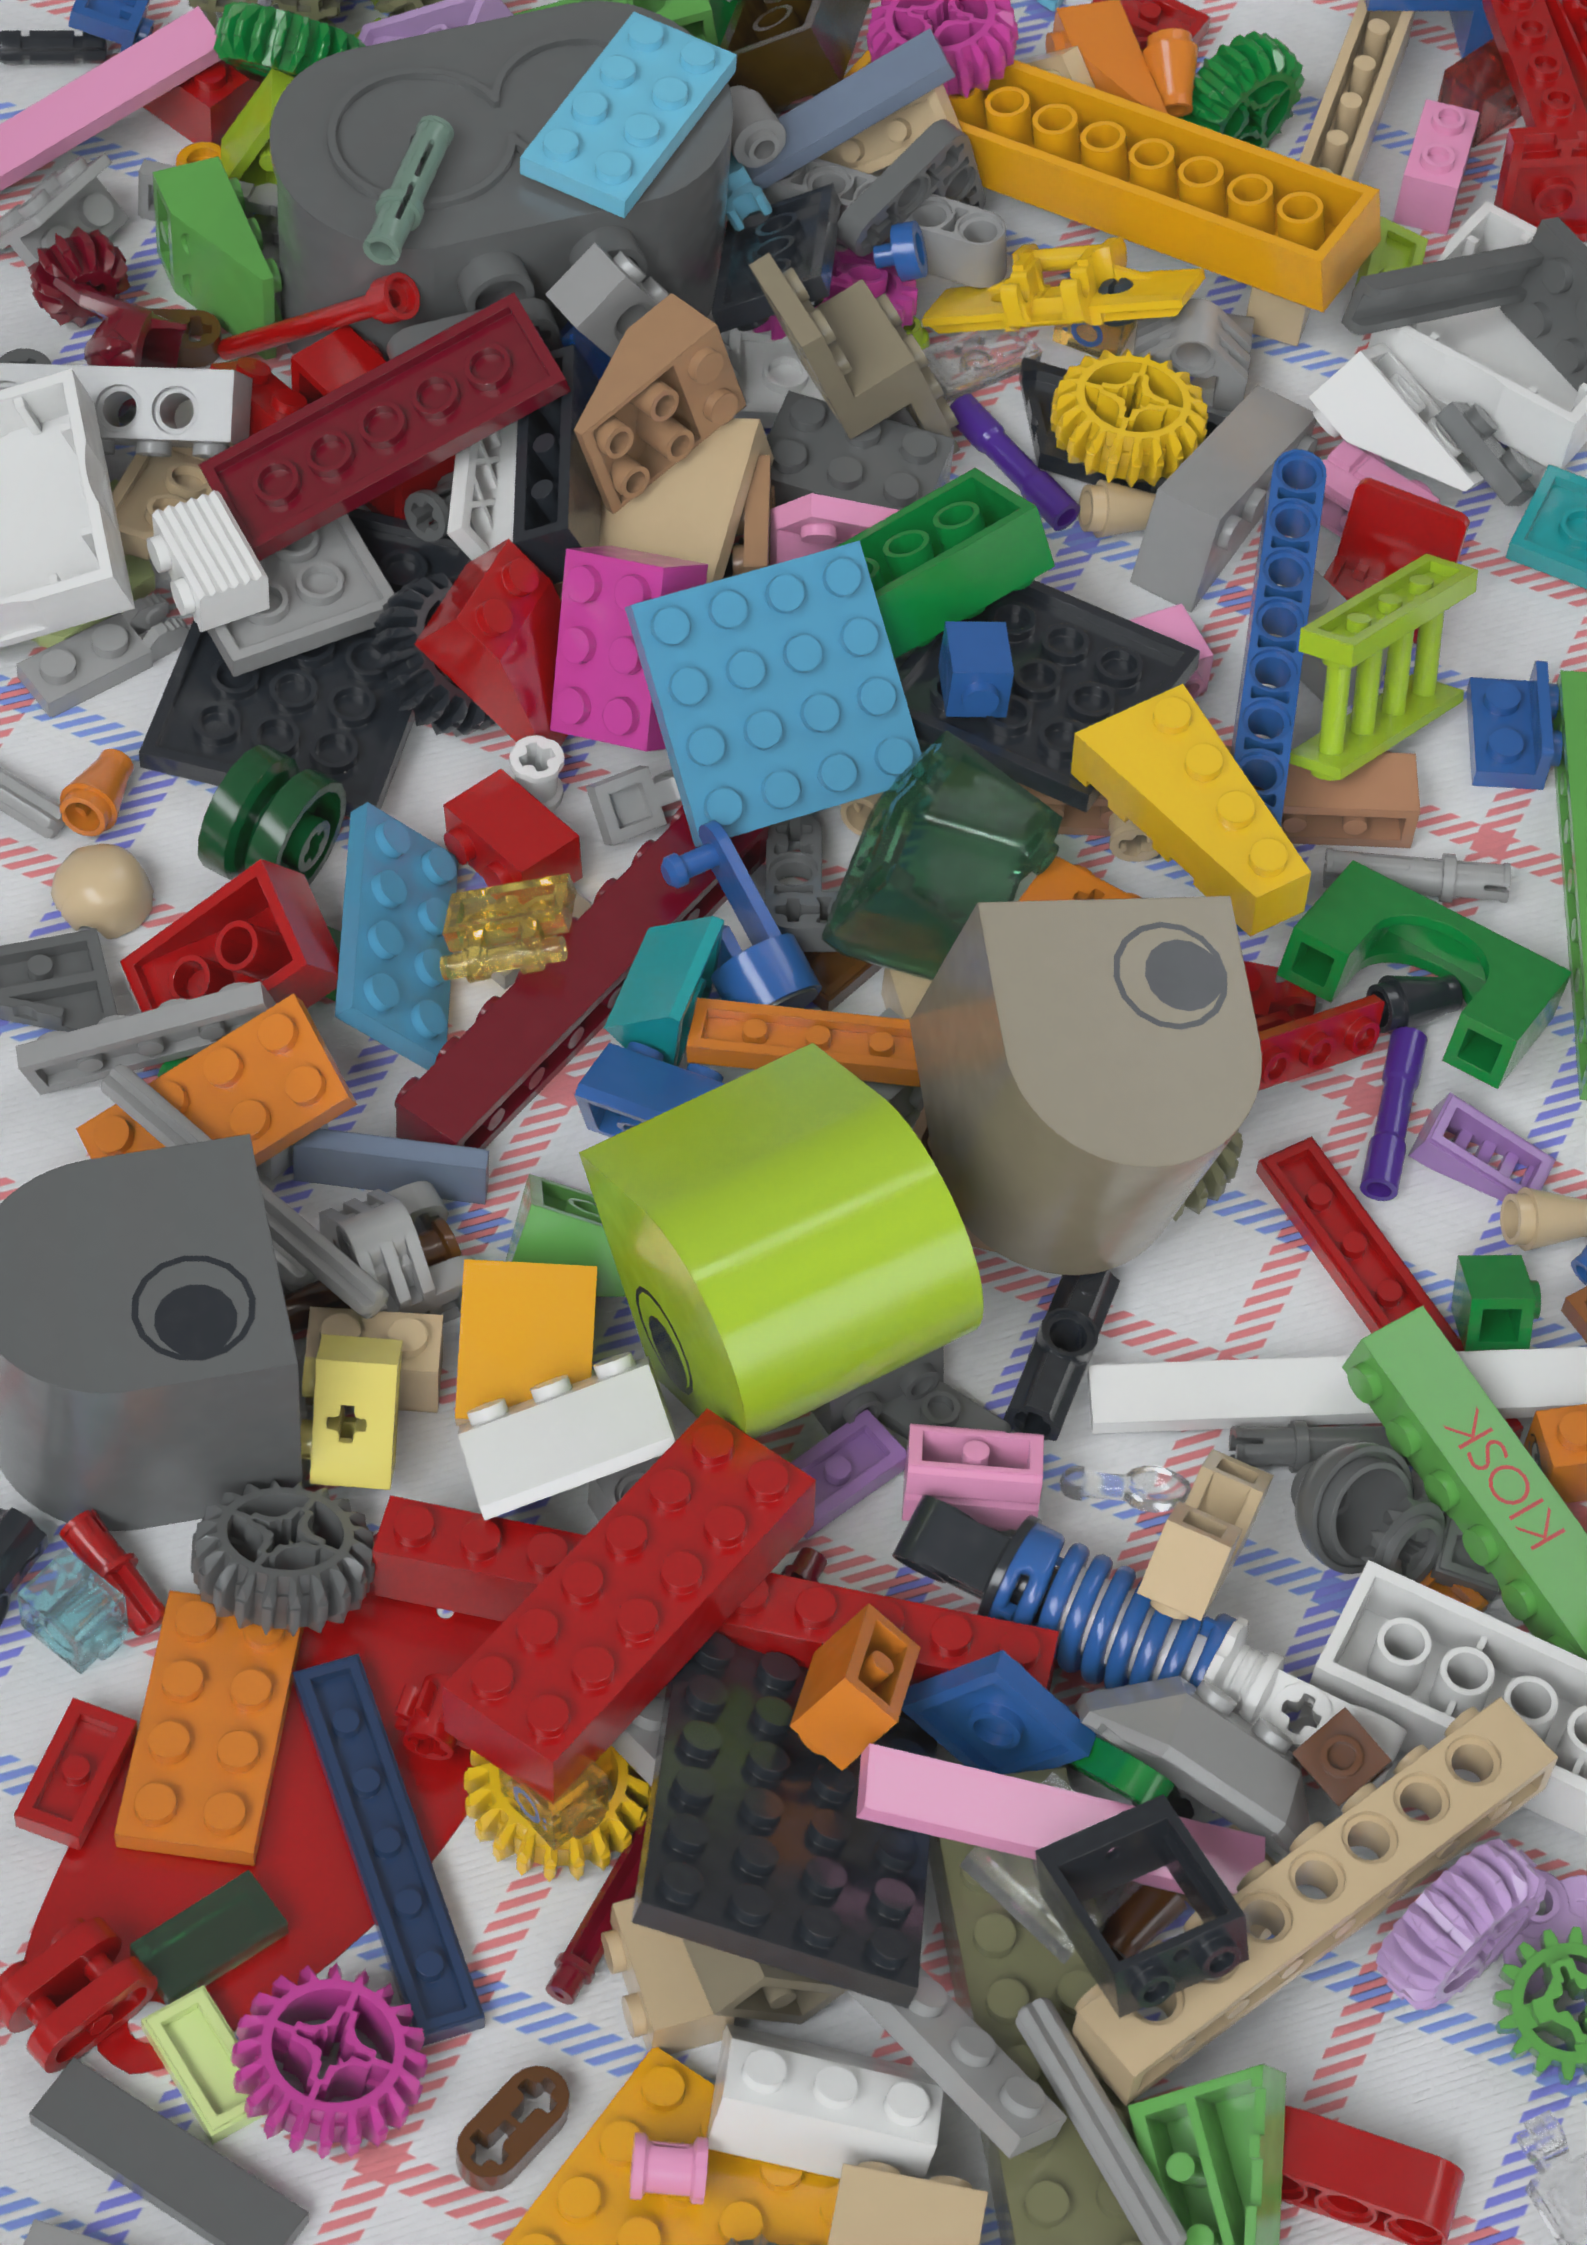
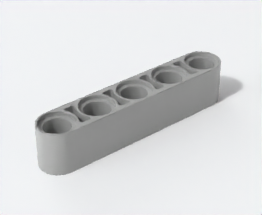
(959, 238)

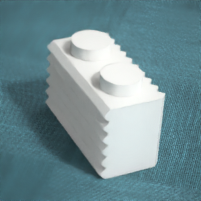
(208, 561)

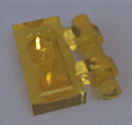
(507, 913)

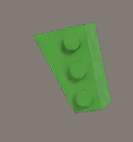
(1219, 2155)

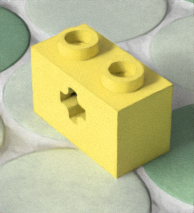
(361, 1375)

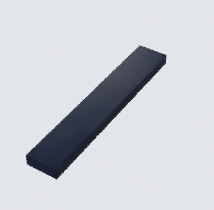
(388, 1849)

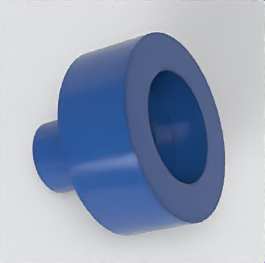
(904, 252)

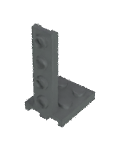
(1534, 283)

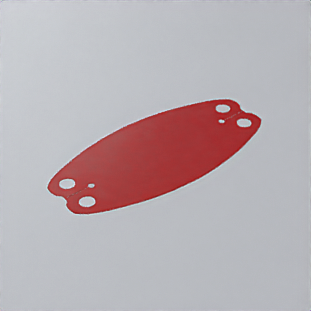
(302, 1846)

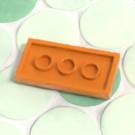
(257, 1080)
(207, 1735)

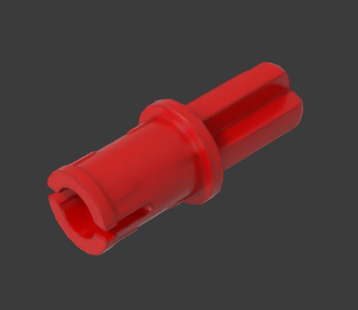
(99, 1550)

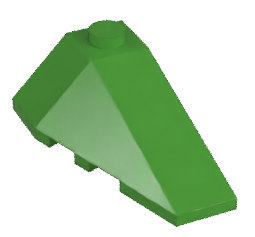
(563, 1228)

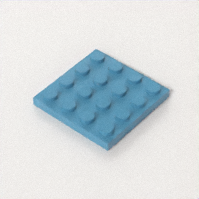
(775, 691)

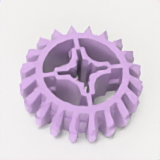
(1461, 1924)

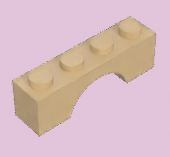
(1204, 1537)

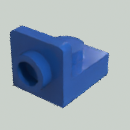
(113, 20)

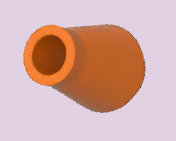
(1172, 64)
(95, 796)

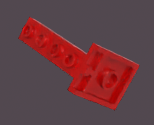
(1547, 159)

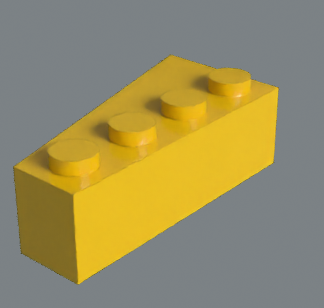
(1195, 804)

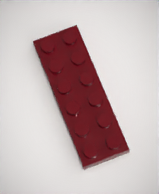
(386, 426)

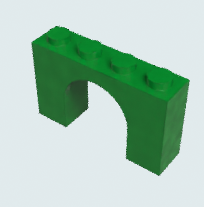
(1377, 920)

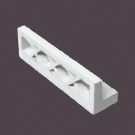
(491, 505)

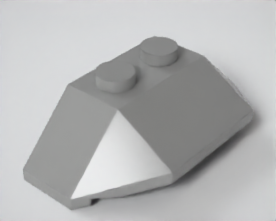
(1207, 1752)

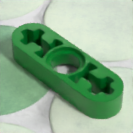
(1122, 1773)

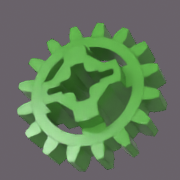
(1540, 2014)

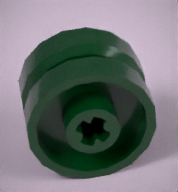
(271, 815)

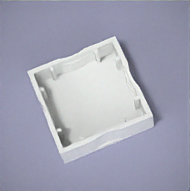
(1491, 362)
(56, 513)

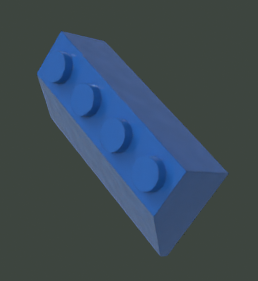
(636, 1085)

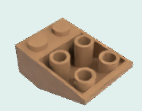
(657, 400)

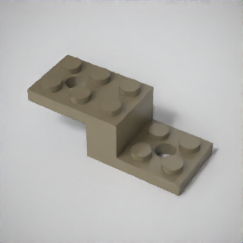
(856, 353)

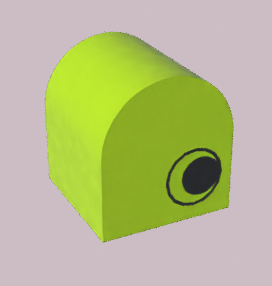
(783, 1242)

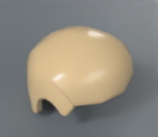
(102, 890)

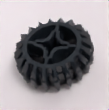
(410, 672)

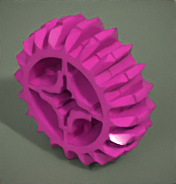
(973, 34)
(280, 2034)

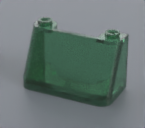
(930, 852)

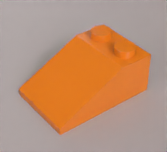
(1107, 49)

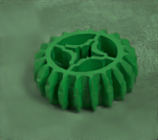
(270, 38)
(1247, 89)

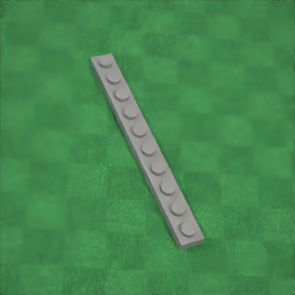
(932, 2029)

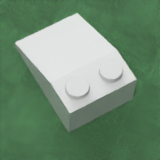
(1389, 413)

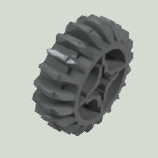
(283, 1558)

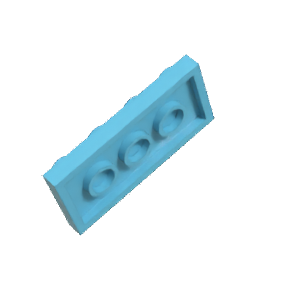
(628, 114)

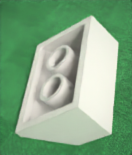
(565, 1434)
(820, 2106)

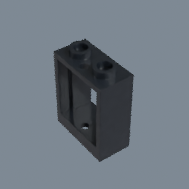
(1142, 1842)

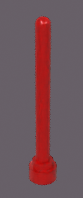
(387, 300)

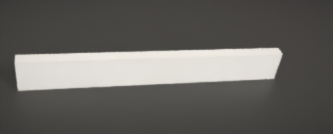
(1307, 1389)

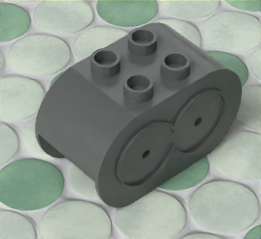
(483, 223)

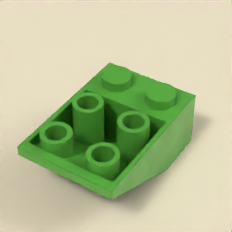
(214, 248)

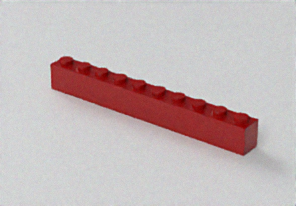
(492, 1565)

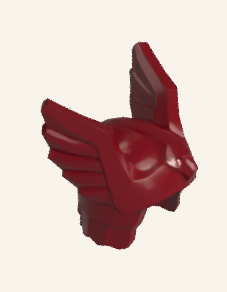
(128, 333)

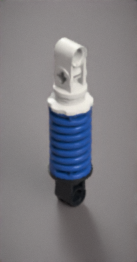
(1107, 1626)

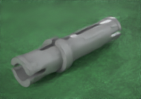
(1429, 876)

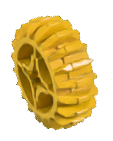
(1128, 417)
(514, 1835)

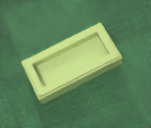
(196, 2053)

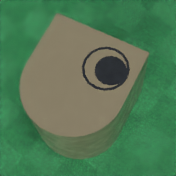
(1085, 1070)

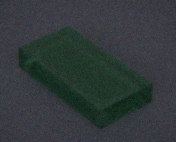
(210, 1937)

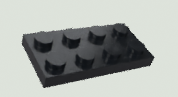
(797, 235)

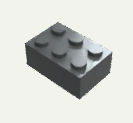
(880, 467)

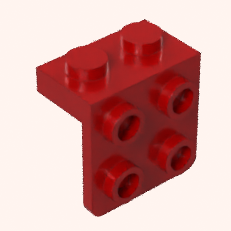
(1388, 532)

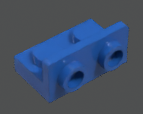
(1513, 730)

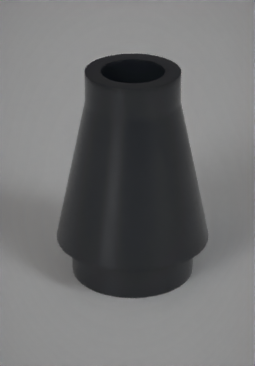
(1415, 999)

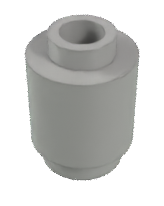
(755, 129)

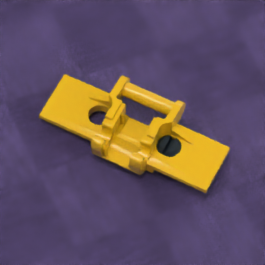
(1096, 294)

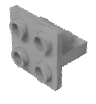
(59, 206)

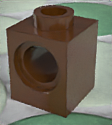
(1342, 1757)

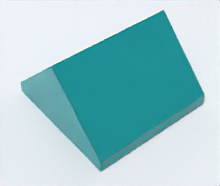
(664, 986)

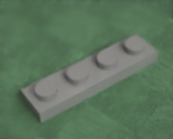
(139, 1040)

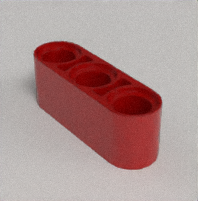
(1368, 2180)

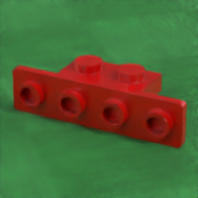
(1318, 1040)

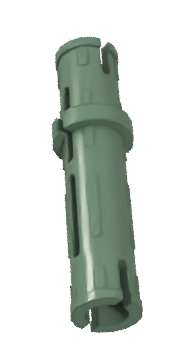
(389, 233)

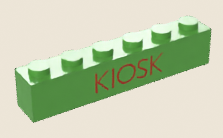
(1477, 1474)

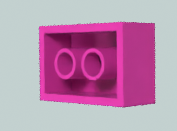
(598, 671)

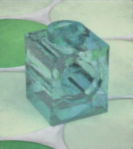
(74, 1612)

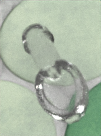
(1143, 1487)

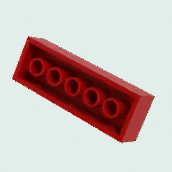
(629, 1605)

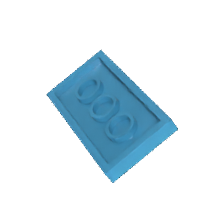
(394, 937)

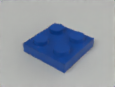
(998, 1717)

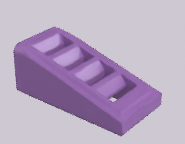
(1473, 1170)

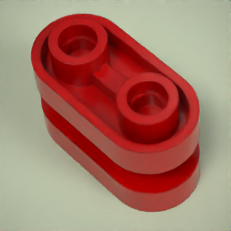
(74, 1993)

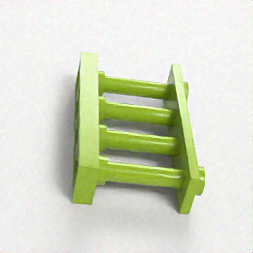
(1356, 637)

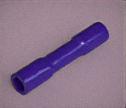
(1035, 485)
(1387, 1145)

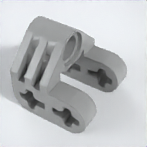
(1202, 343)
(385, 1244)

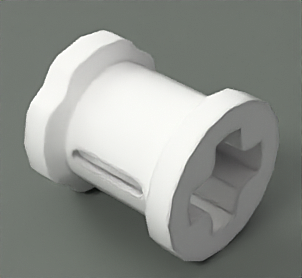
(537, 767)

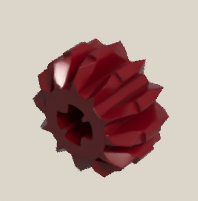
(81, 259)

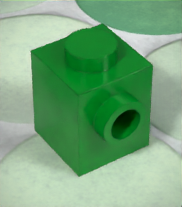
(1494, 1302)

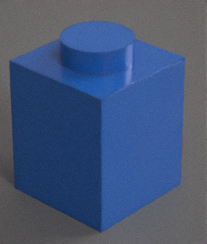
(975, 669)

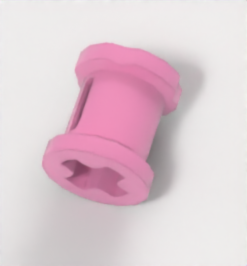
(669, 2168)

